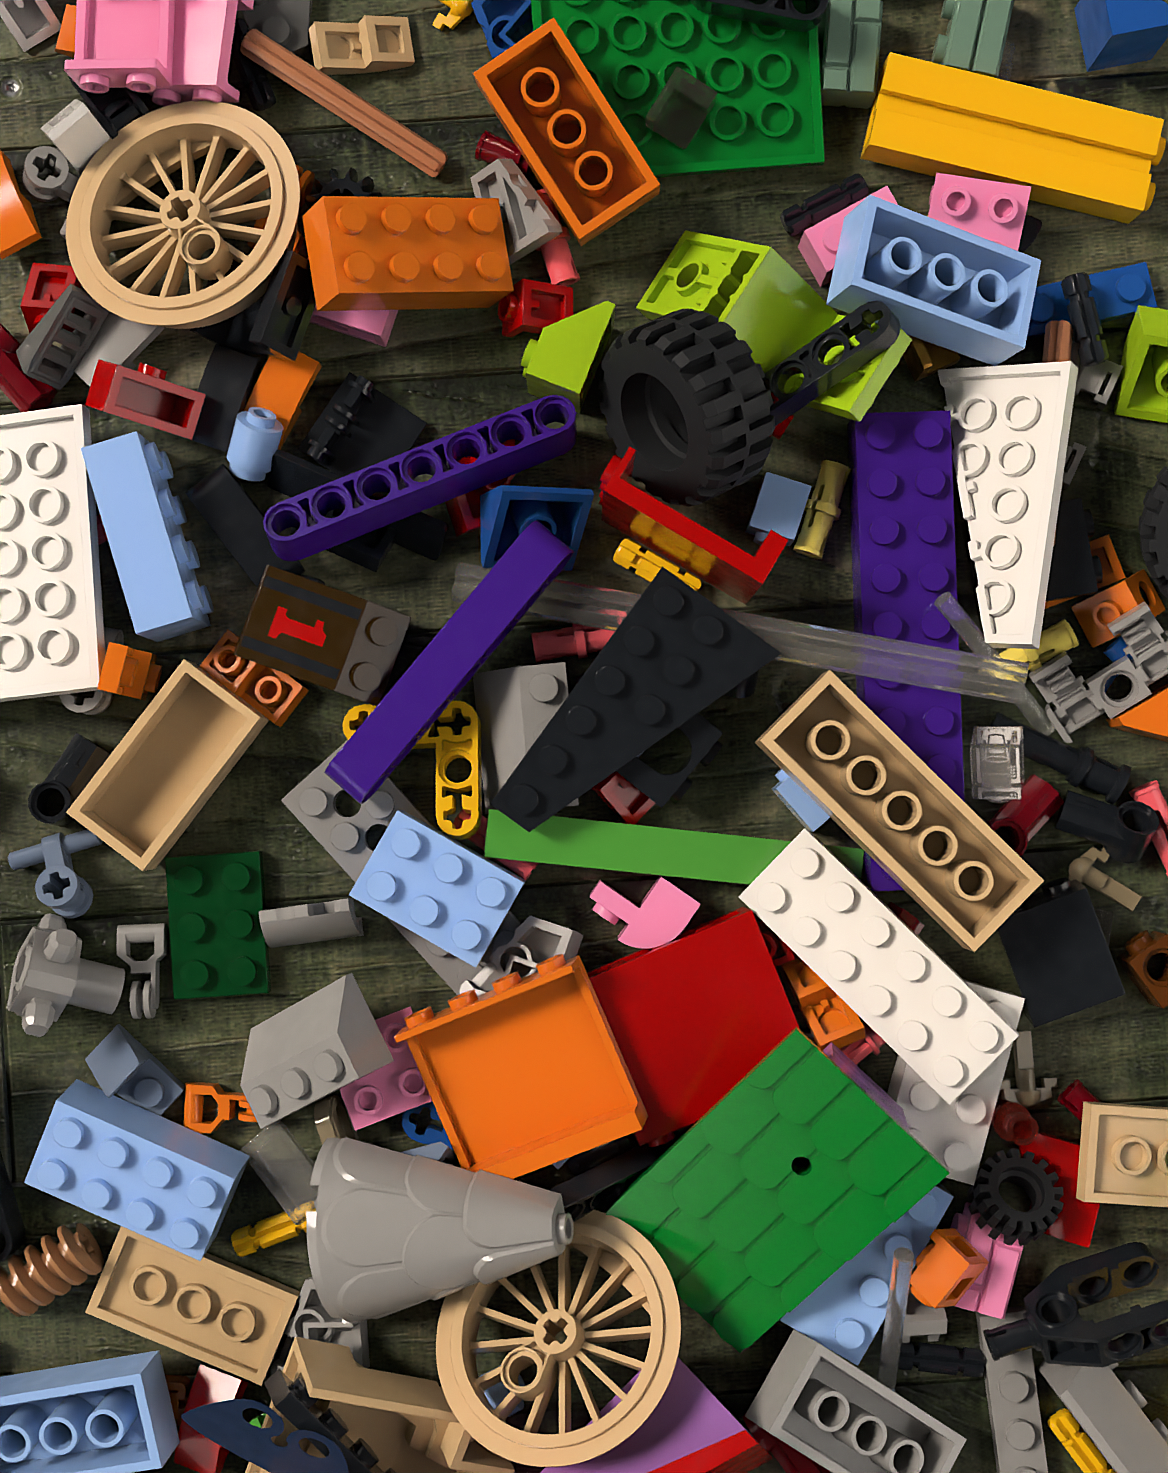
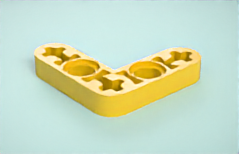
(448, 748)

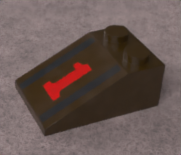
(322, 635)

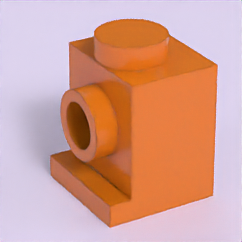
(946, 1269)

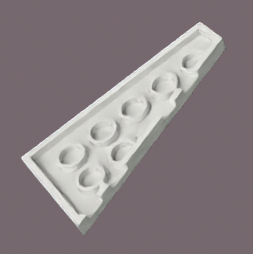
(1009, 472)

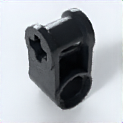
(113, 108)

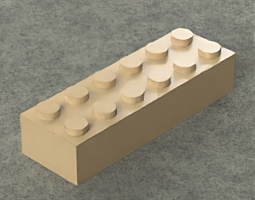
(899, 811)

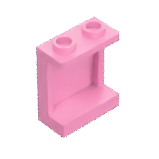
(123, 45)
(202, 52)

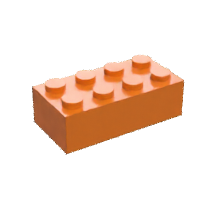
(567, 132)
(406, 253)

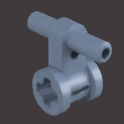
(59, 871)

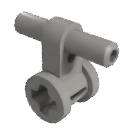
(59, 185)

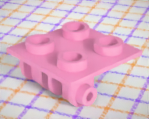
(981, 207)
(390, 1088)

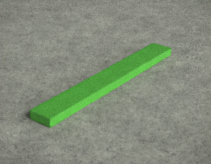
(642, 848)

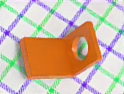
(1113, 602)

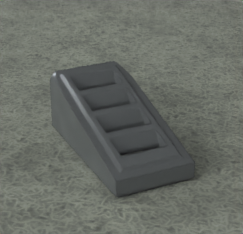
(55, 364)

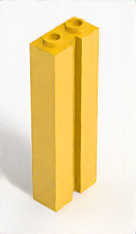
(1013, 133)

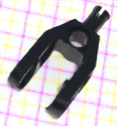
(1060, 1332)

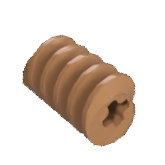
(49, 1272)

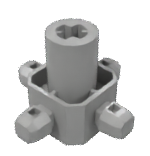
(52, 975)

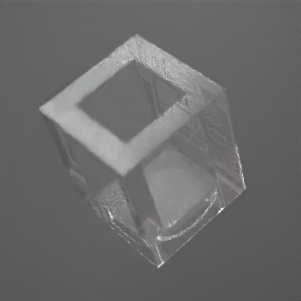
(997, 763)

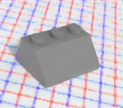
(513, 712)
(311, 1051)
(1111, 1416)

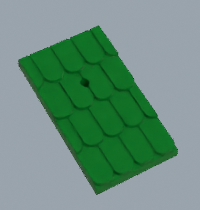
(753, 1223)

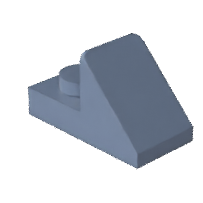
(133, 1072)

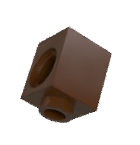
(1135, 960)

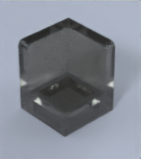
(681, 108)

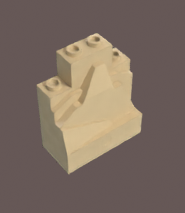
(394, 1413)

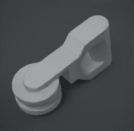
(149, 996)

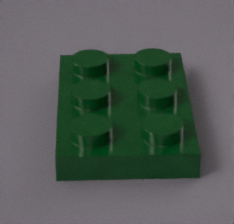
(217, 925)

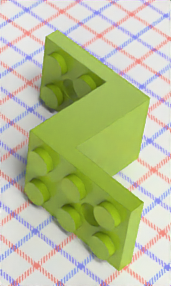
(768, 309)

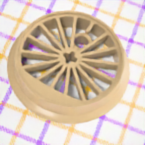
(187, 218)
(632, 1264)

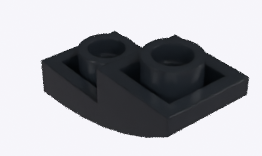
(227, 386)

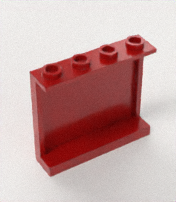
(682, 538)
(694, 1017)

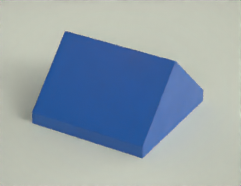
(1120, 31)
(511, 509)

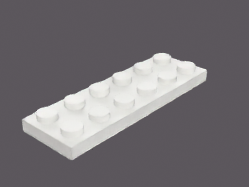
(878, 966)

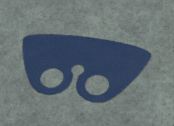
(227, 1427)

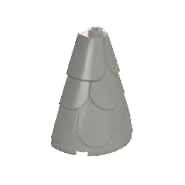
(419, 1229)

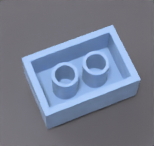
(437, 887)

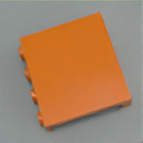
(525, 1071)

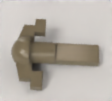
(1083, 871)
(1026, 1091)

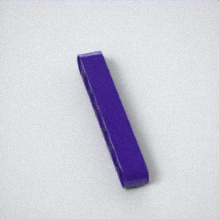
(411, 497)
(449, 661)

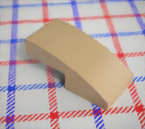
(362, 47)

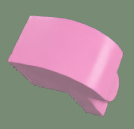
(656, 919)

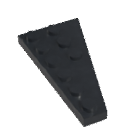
(648, 679)

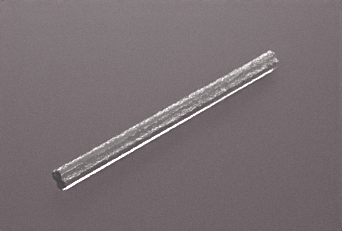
(797, 641)

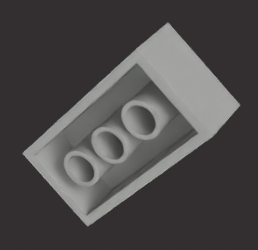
(847, 1416)

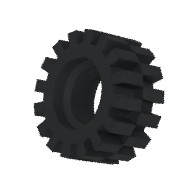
(1028, 1176)

